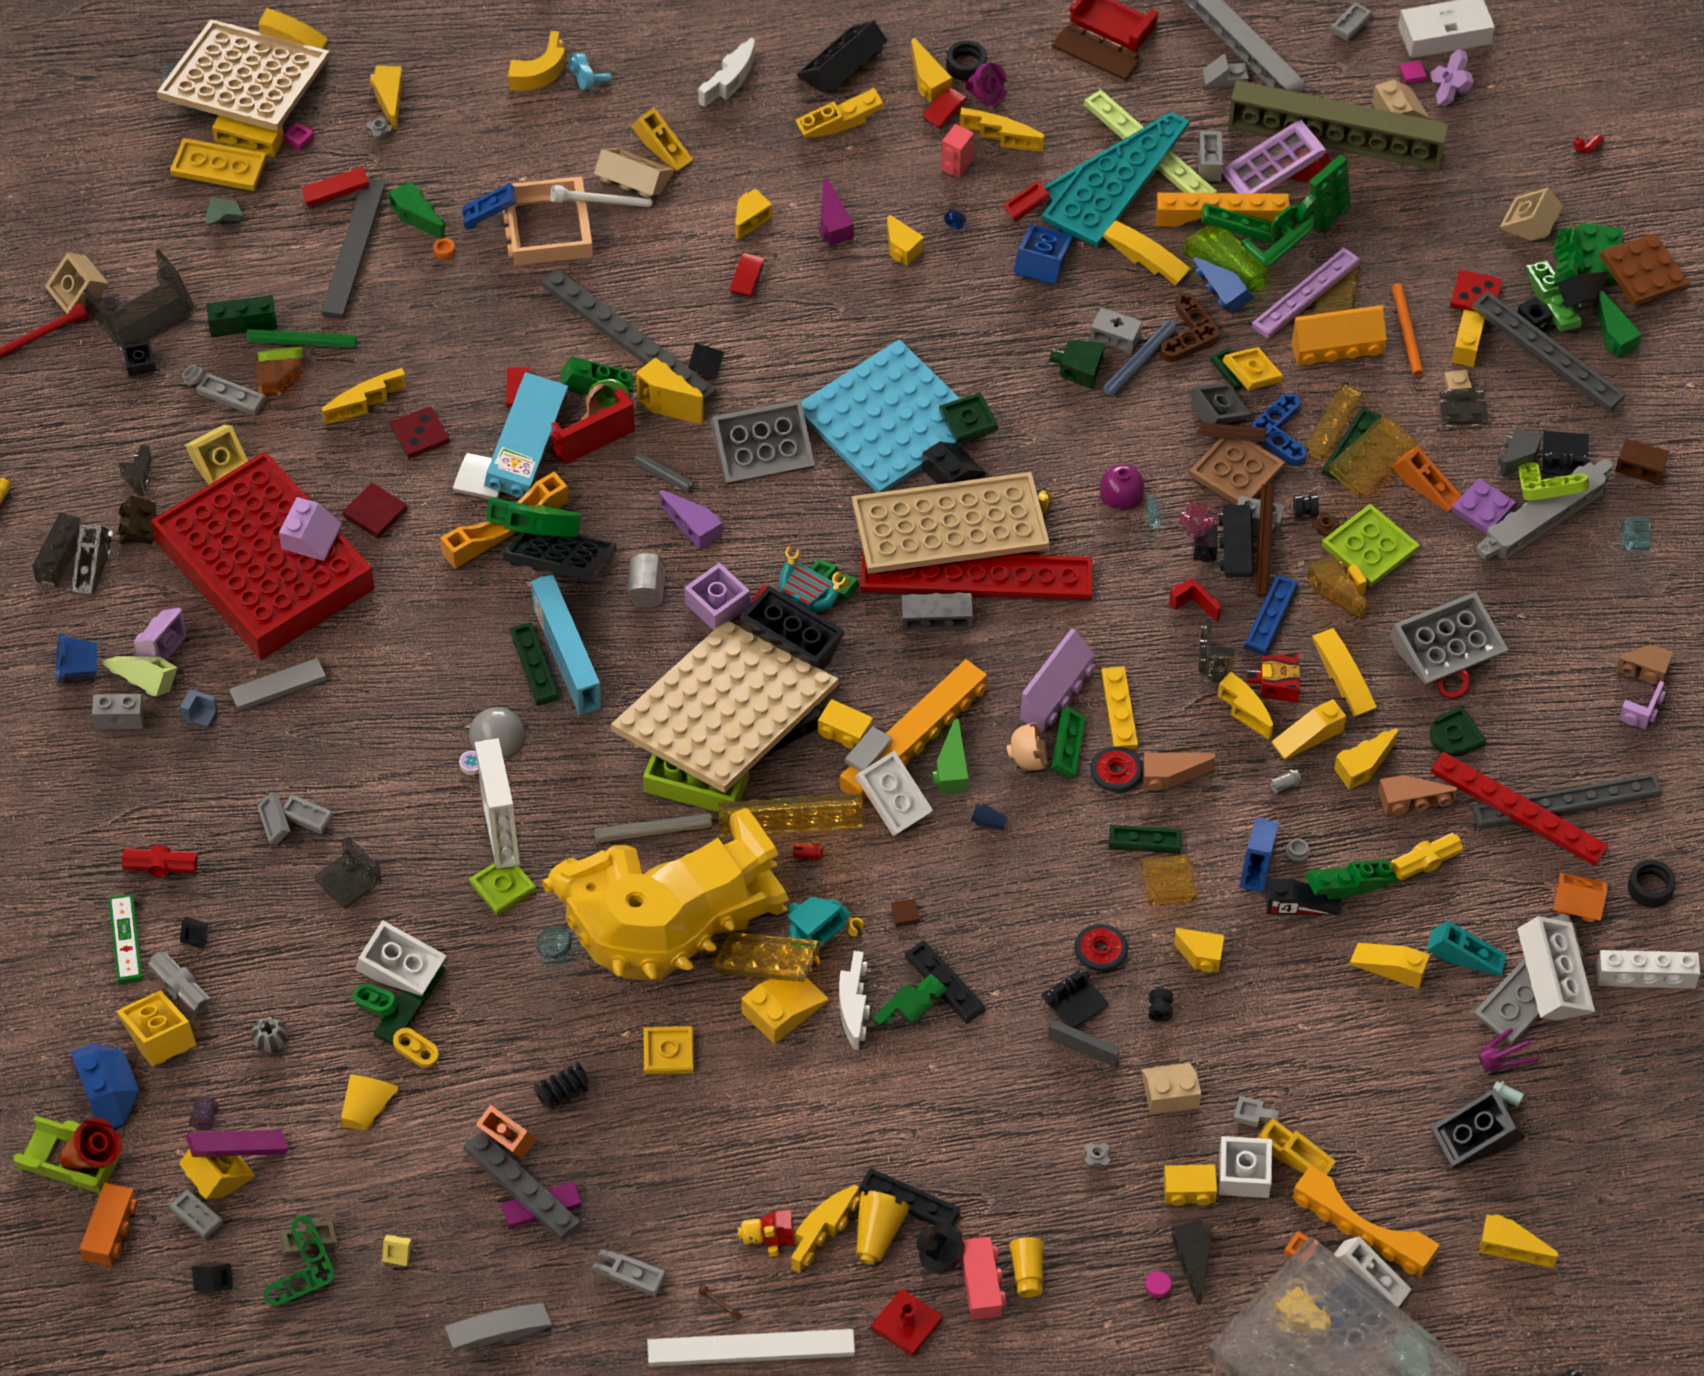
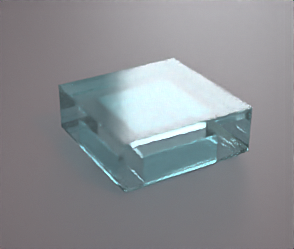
(1152, 512)

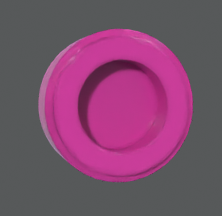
(1158, 1284)

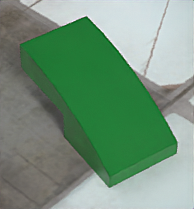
(828, 570)

